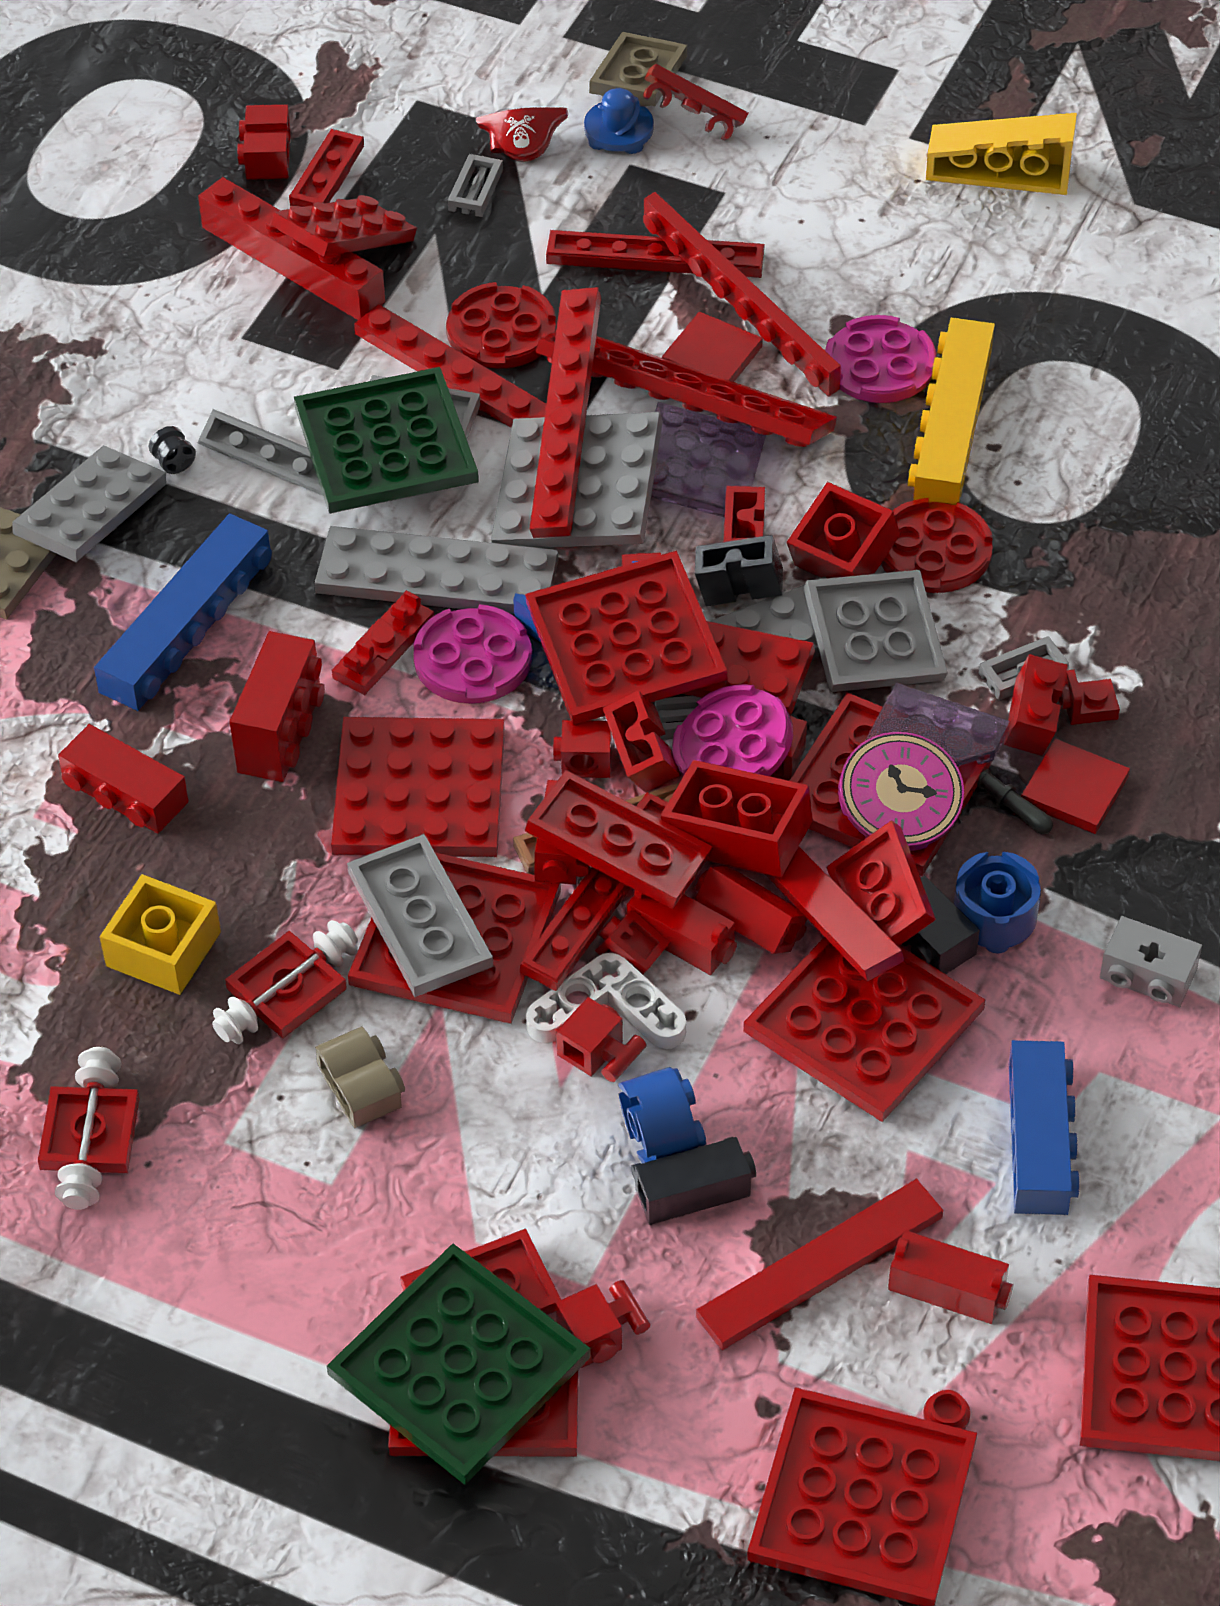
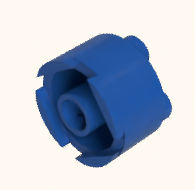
(999, 898)
(660, 1114)

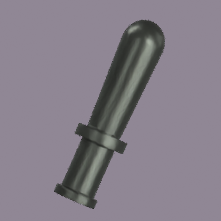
(1007, 796)

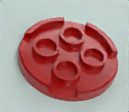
(499, 324)
(943, 542)

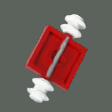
(286, 983)
(88, 1129)

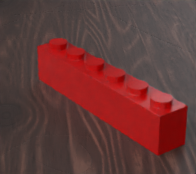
(245, 223)

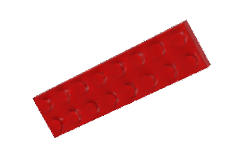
(703, 392)

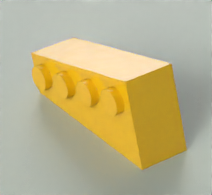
(1004, 153)

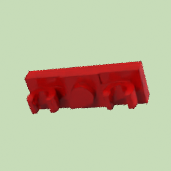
(694, 99)
(327, 169)
(382, 644)

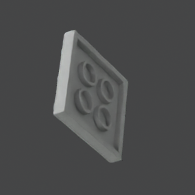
(875, 630)

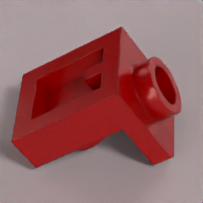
(1088, 700)
(633, 940)

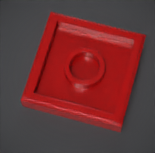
(714, 347)
(1076, 785)

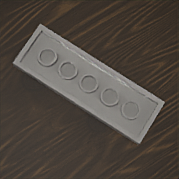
(434, 568)

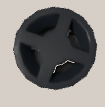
(172, 450)

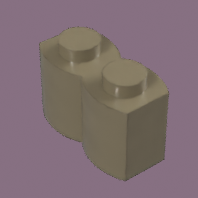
(359, 1076)

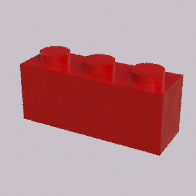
(123, 779)

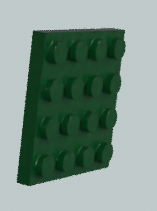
(385, 440)
(458, 1363)

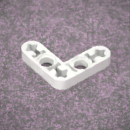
(611, 991)

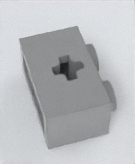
(1150, 961)

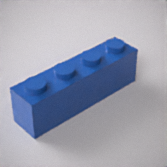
(1041, 1128)

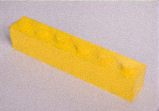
(953, 411)

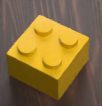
(160, 934)

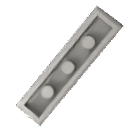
(260, 449)

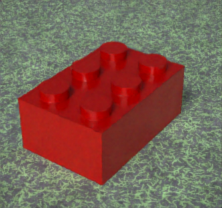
(276, 706)
(744, 815)

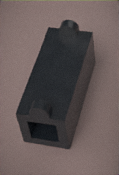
(693, 1180)

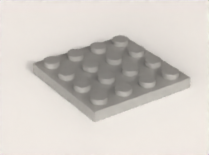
(611, 486)

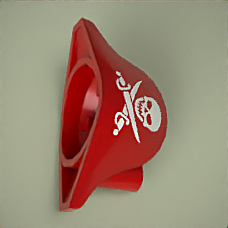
(522, 132)

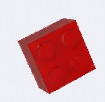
(843, 535)

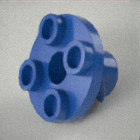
(618, 123)

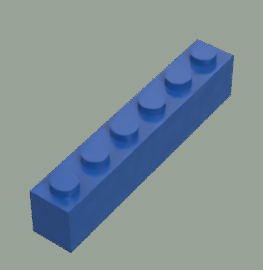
(183, 612)

